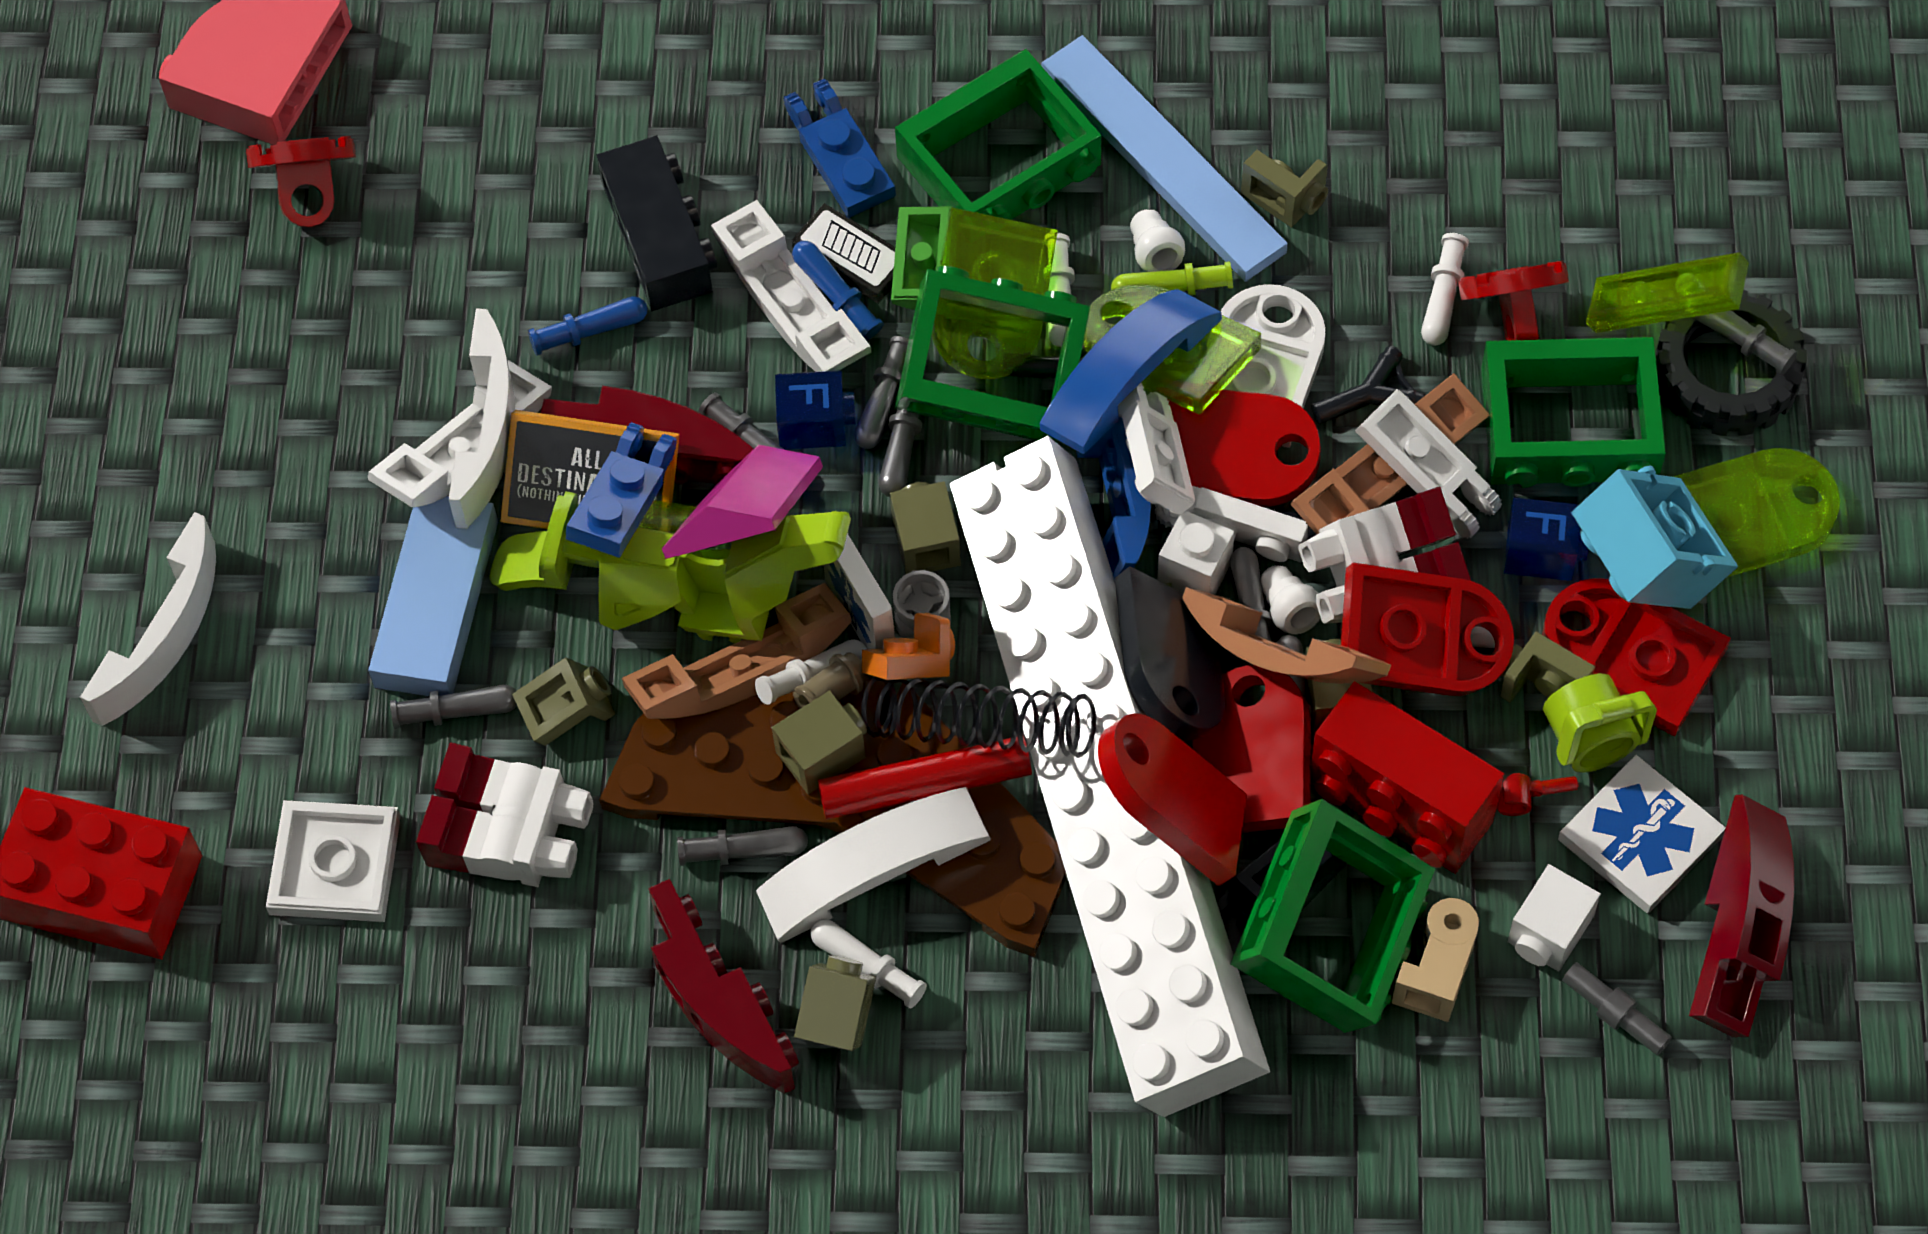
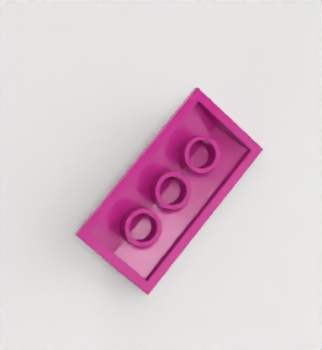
(747, 500)

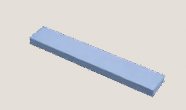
(1165, 159)

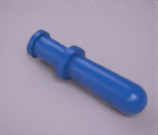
(825, 276)
(607, 318)

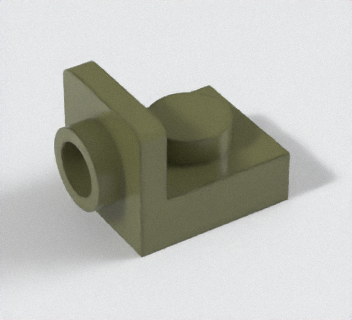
(1280, 191)
(1545, 665)
(563, 699)

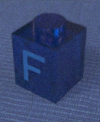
(813, 410)
(1543, 540)

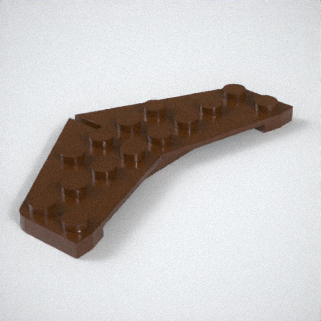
(729, 769)

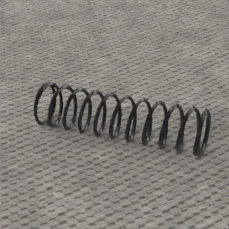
(1059, 729)

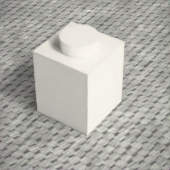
(1195, 554)
(1553, 918)

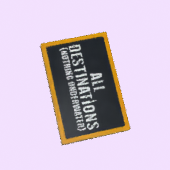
(563, 455)

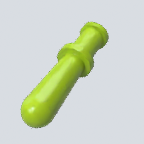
(1185, 279)

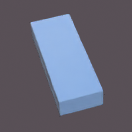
(432, 601)

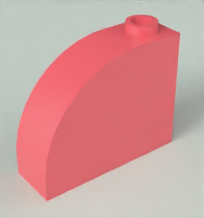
(254, 63)

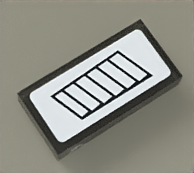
(852, 250)

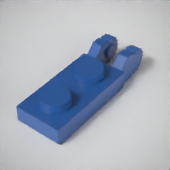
(840, 152)
(620, 494)

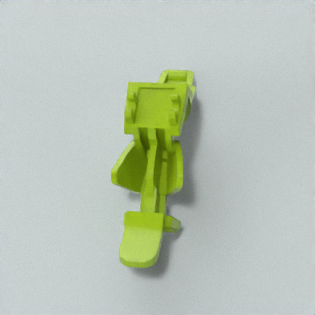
(712, 589)

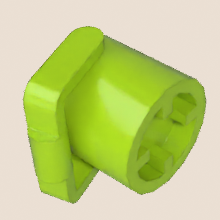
(1597, 722)

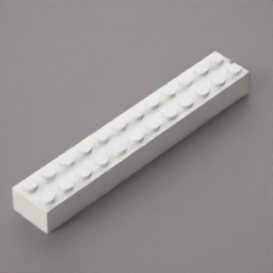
(1140, 903)

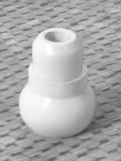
(1156, 243)
(1290, 601)

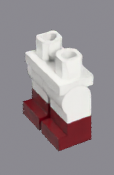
(1378, 540)
(501, 819)

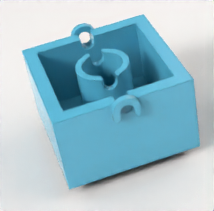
(1653, 539)

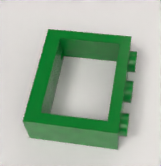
(979, 104)
(1570, 364)
(976, 407)
(1282, 897)

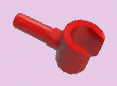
(1518, 790)

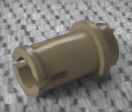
(840, 677)

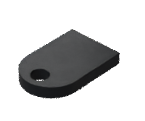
(1168, 657)

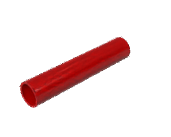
(922, 778)

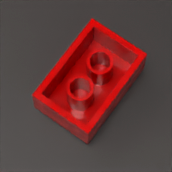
(1404, 778)
(95, 872)

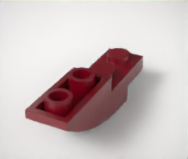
(704, 449)
(1754, 917)
(717, 1002)

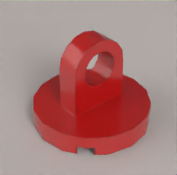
(303, 164)
(1515, 294)

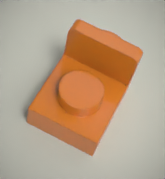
(909, 658)

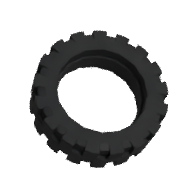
(1723, 410)

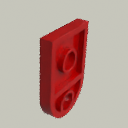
(1237, 442)
(1424, 628)
(1639, 647)
(1263, 746)
(1174, 793)

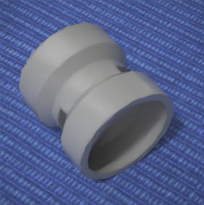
(919, 593)

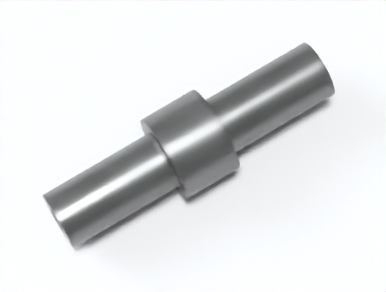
(1617, 1008)

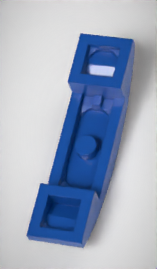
(1120, 361)
(1128, 508)

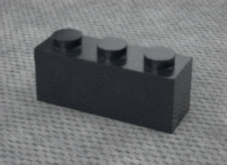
(657, 222)

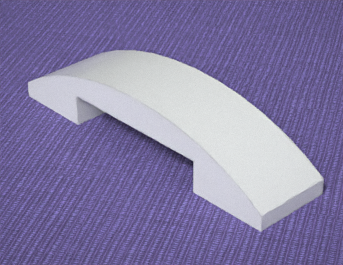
(785, 293)
(425, 473)
(479, 473)
(126, 681)
(868, 856)

